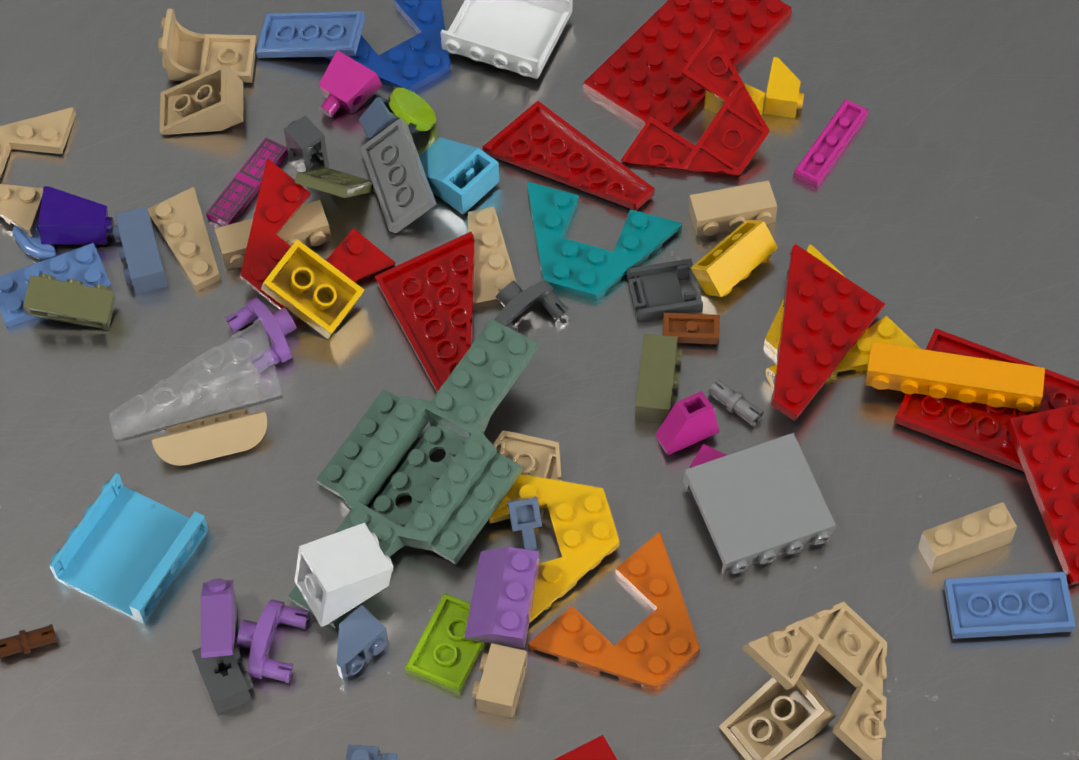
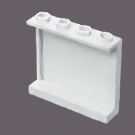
(508, 32)

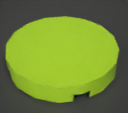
(412, 109)

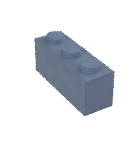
(139, 250)

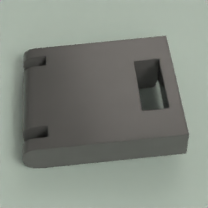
(658, 291)

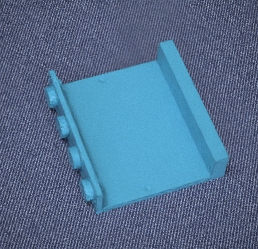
(127, 550)

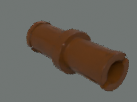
(27, 640)

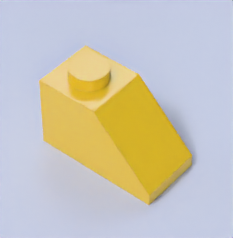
(783, 91)

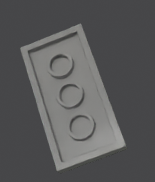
(398, 176)

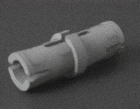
(735, 402)

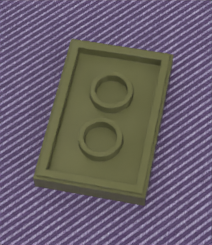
(334, 182)

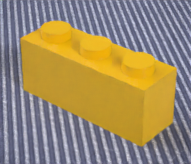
(734, 258)

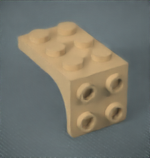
(192, 54)

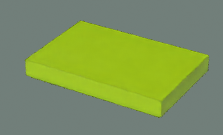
(443, 652)

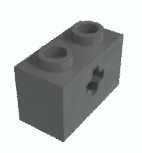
(306, 145)
(224, 691)

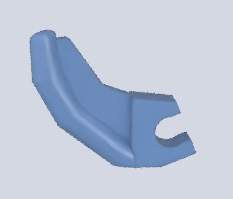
(32, 245)

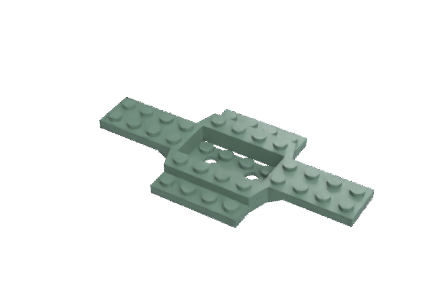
(448, 496)

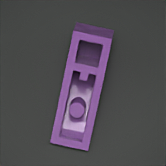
(218, 618)

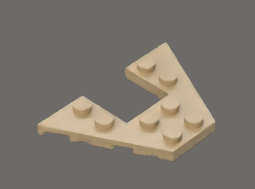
(39, 134)
(853, 651)

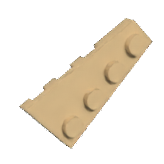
(186, 236)
(491, 258)

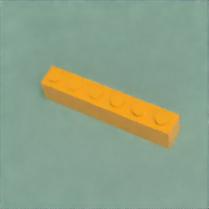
(955, 377)

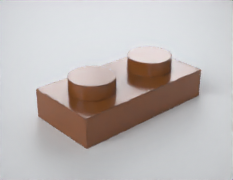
(692, 327)

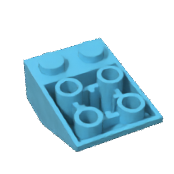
(459, 172)

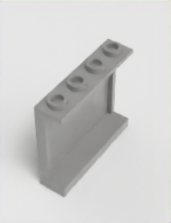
(760, 503)

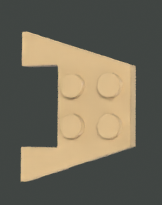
(535, 455)

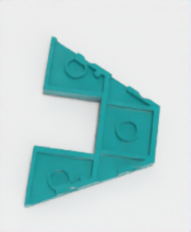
(582, 267)

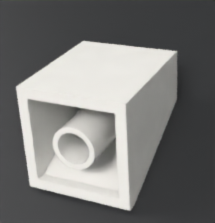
(341, 572)

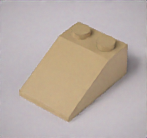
(202, 103)
(777, 720)

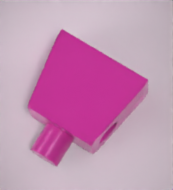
(347, 85)

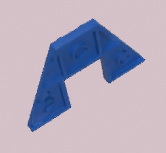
(416, 59)

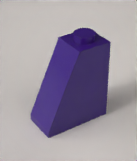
(72, 219)

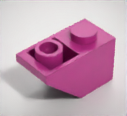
(687, 423)

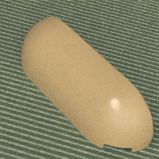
(211, 437)

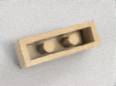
(731, 207)
(967, 537)

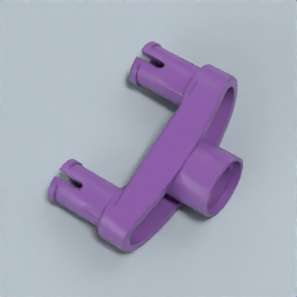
(276, 326)
(259, 636)

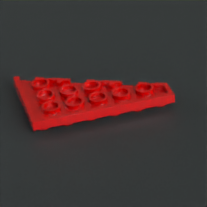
(435, 304)
(818, 329)

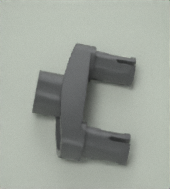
(517, 301)

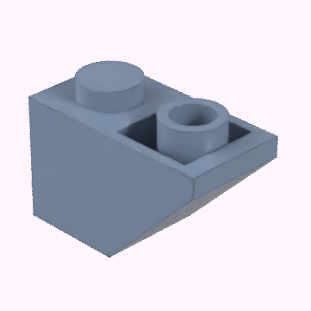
(358, 640)

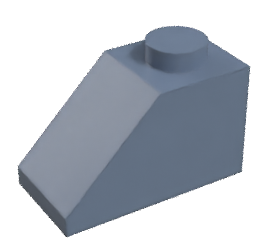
(379, 117)

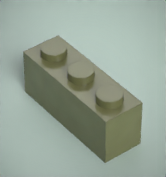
(69, 301)
(657, 378)

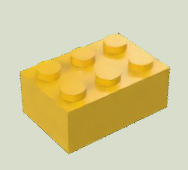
(312, 289)

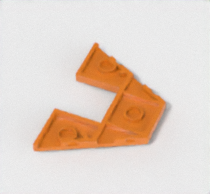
(653, 648)

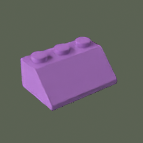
(503, 596)

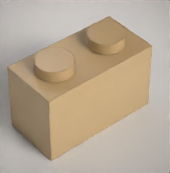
(500, 681)

